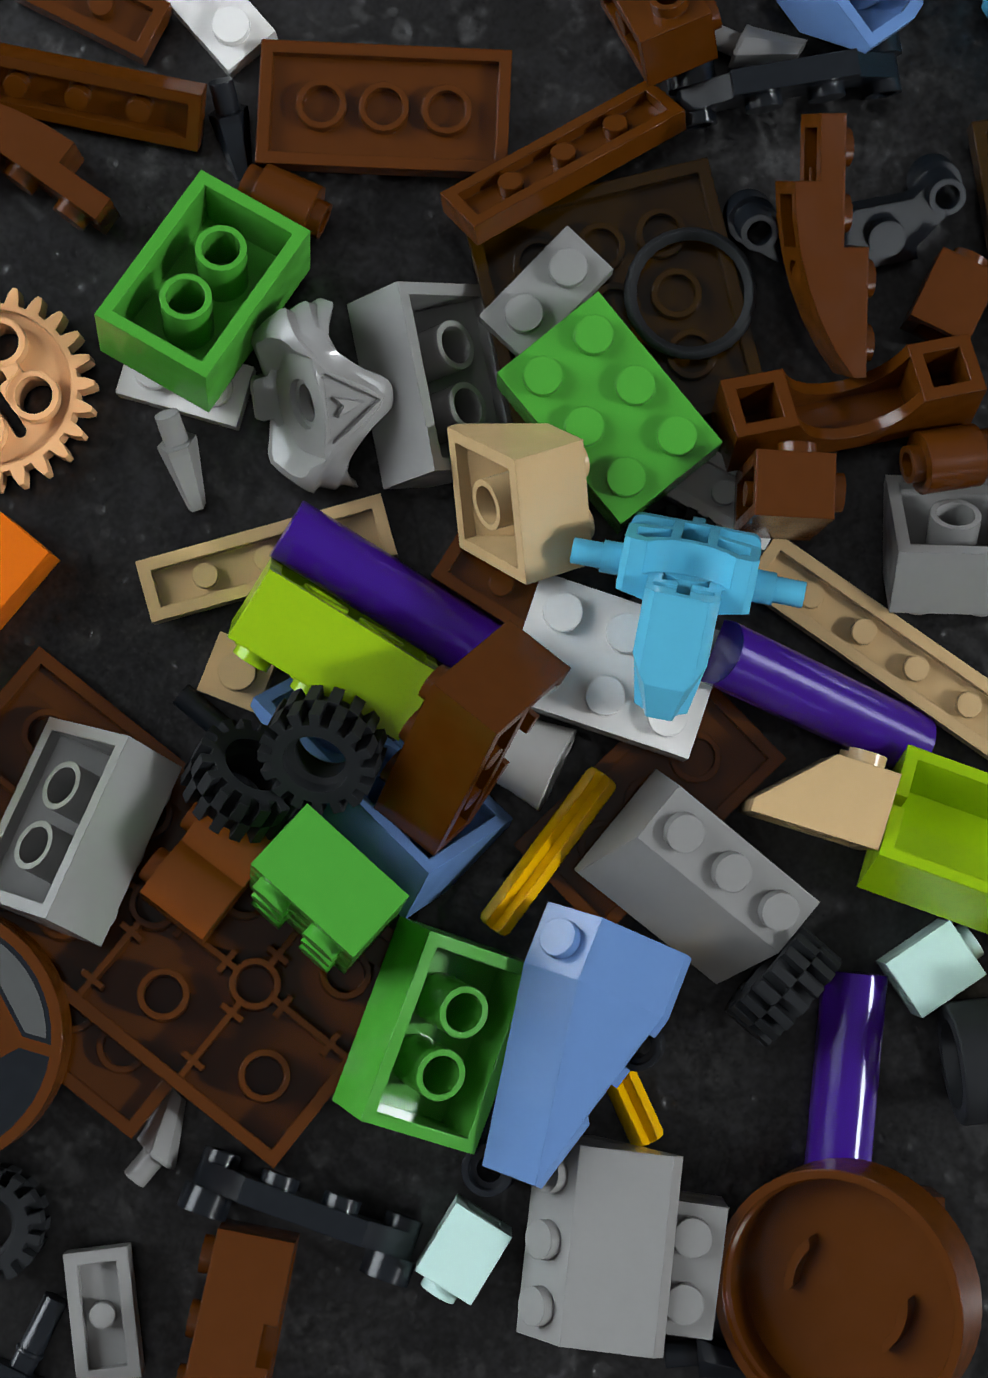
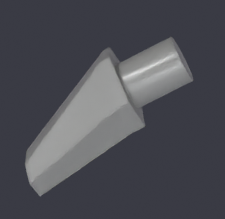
(757, 46)
(181, 457)
(159, 1140)

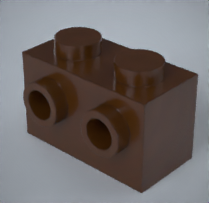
(666, 34)
(788, 492)

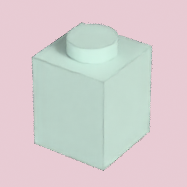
(933, 965)
(462, 1252)

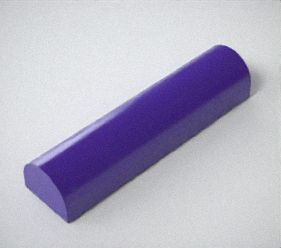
(381, 586)
(814, 695)
(846, 1067)

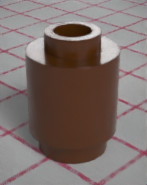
(288, 195)
(945, 458)

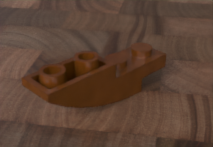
(48, 161)
(825, 275)

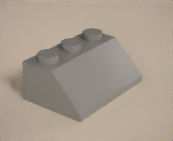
(439, 369)
(935, 549)
(80, 827)
(695, 881)
(602, 1250)

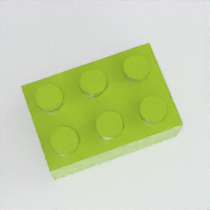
(329, 645)

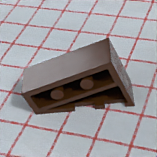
(462, 734)
(242, 1301)

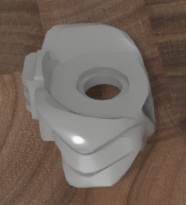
(313, 397)

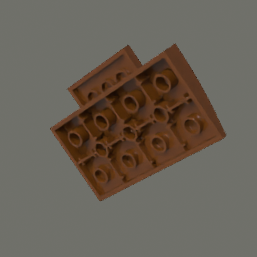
(226, 1023)

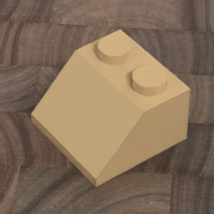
(520, 496)
(834, 799)

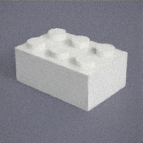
(597, 639)

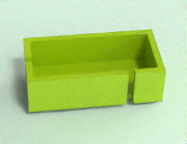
(935, 841)

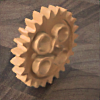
(48, 360)

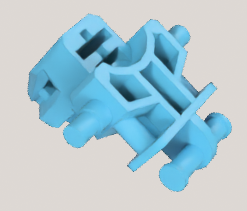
(685, 580)

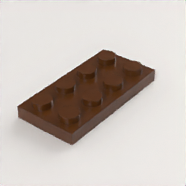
(382, 108)
(721, 772)

